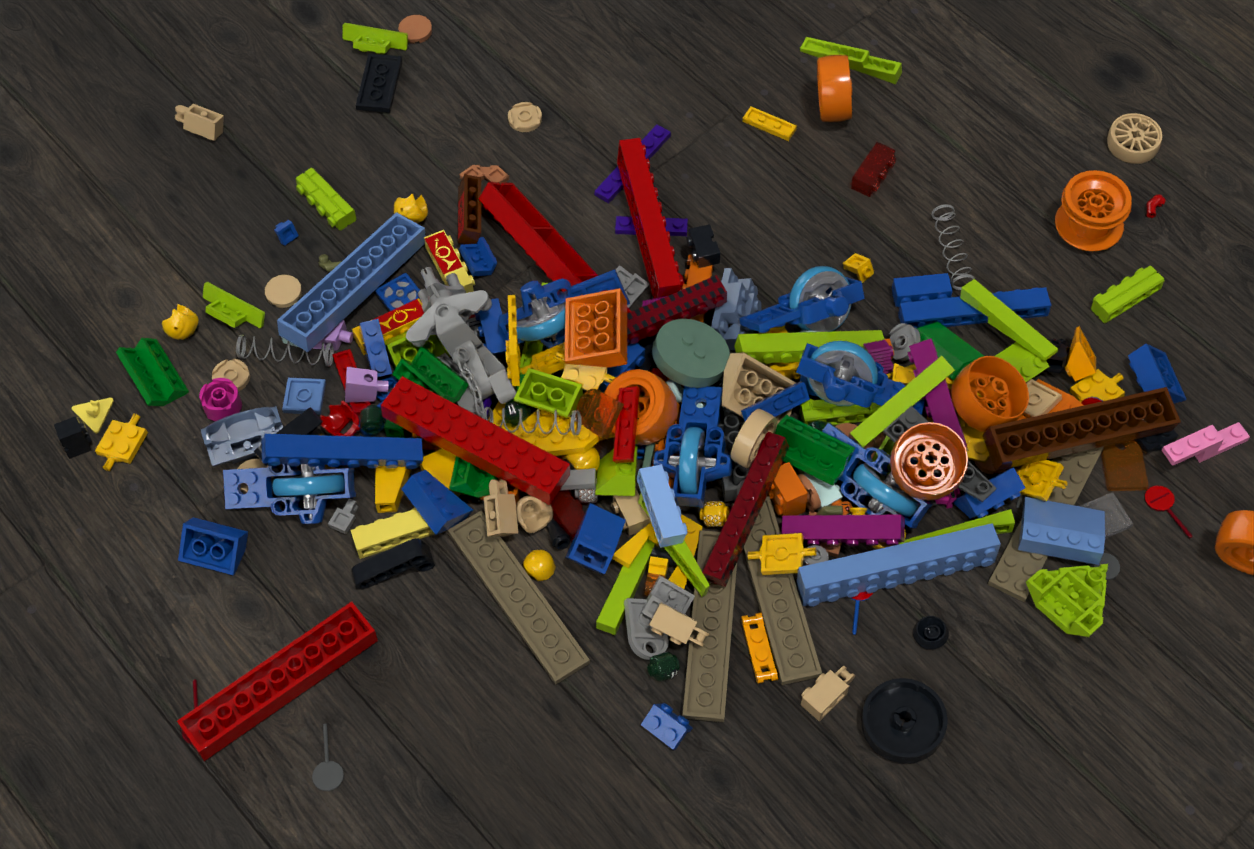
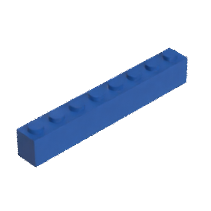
(956, 312)
(341, 450)

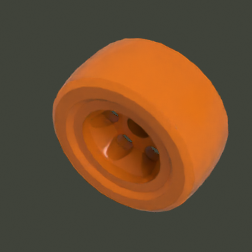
(834, 88)
(998, 385)
(655, 410)
(950, 447)
(1236, 541)

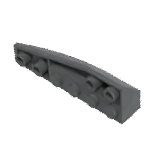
(974, 481)

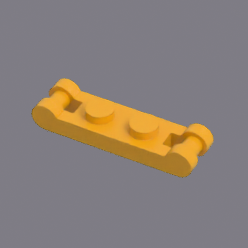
(759, 648)

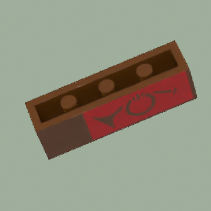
(469, 209)

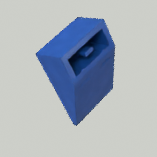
(596, 539)

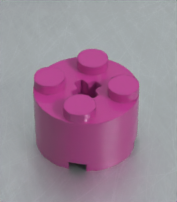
(220, 399)

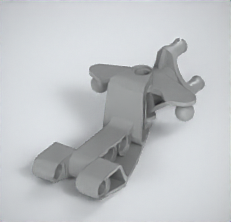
(446, 316)

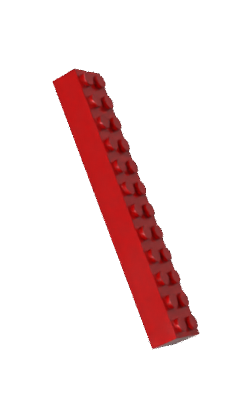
(535, 234)

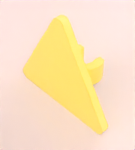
(94, 413)

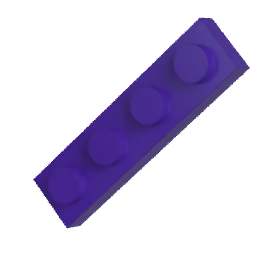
(675, 226)

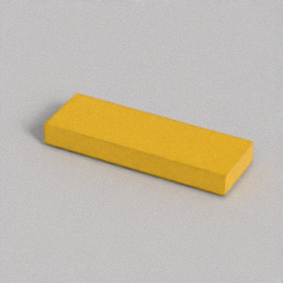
(769, 123)

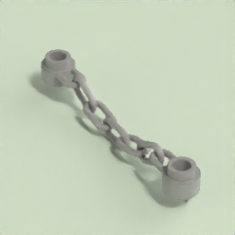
(460, 357)

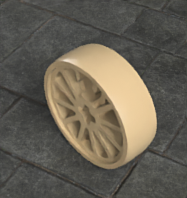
(1136, 132)
(751, 437)

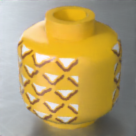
(714, 513)

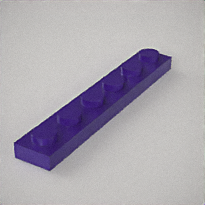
(613, 184)

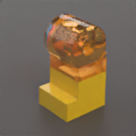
(657, 567)

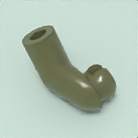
(327, 264)
(831, 510)

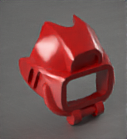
(338, 418)

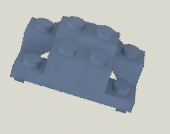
(740, 302)
(240, 434)

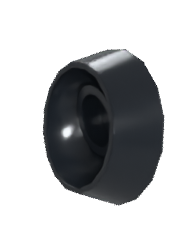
(930, 632)

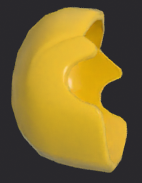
(539, 565)

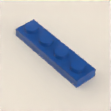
(780, 401)

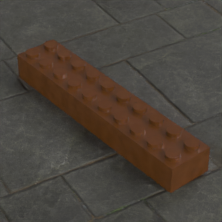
(1080, 428)

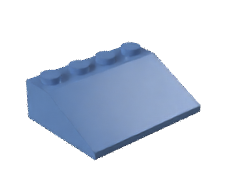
(1062, 531)

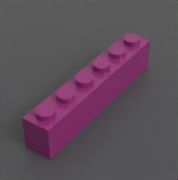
(939, 399)
(846, 529)

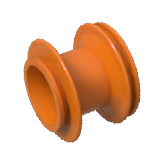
(1093, 210)

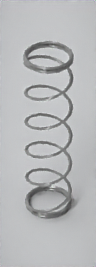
(941, 218)
(325, 352)
(484, 416)

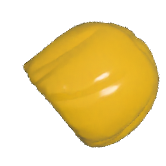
(412, 209)
(181, 323)
(584, 460)

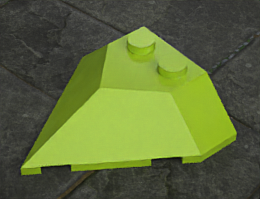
(1071, 597)

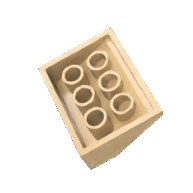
(749, 382)

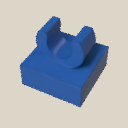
(286, 232)

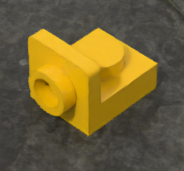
(859, 265)

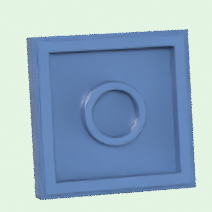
(303, 394)

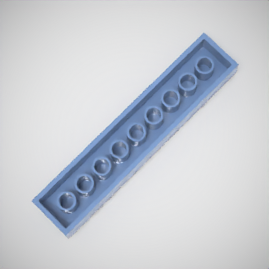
(351, 282)
(897, 565)

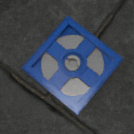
(398, 292)

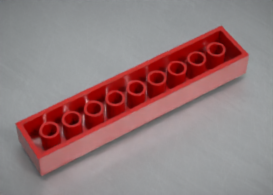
(647, 218)
(476, 440)
(277, 681)

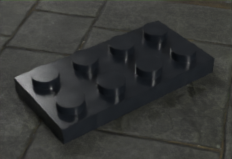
(379, 83)

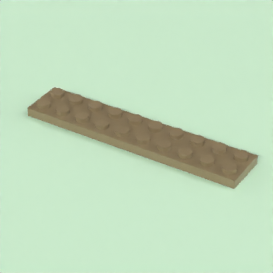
(1018, 566)
(519, 598)
(781, 609)
(709, 664)

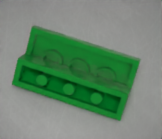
(950, 346)
(152, 372)
(432, 374)
(814, 450)
(470, 479)

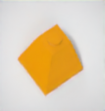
(1081, 358)

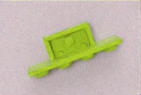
(374, 39)
(230, 308)

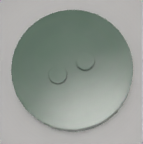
(690, 353)

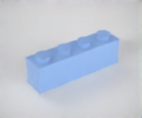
(661, 505)

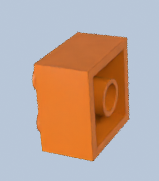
(788, 492)

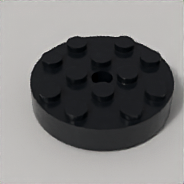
(906, 700)

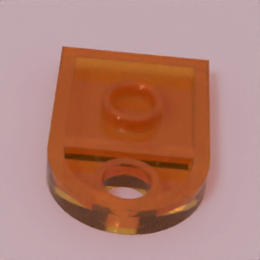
(600, 412)
(1125, 467)

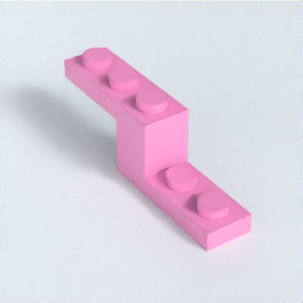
(1205, 443)

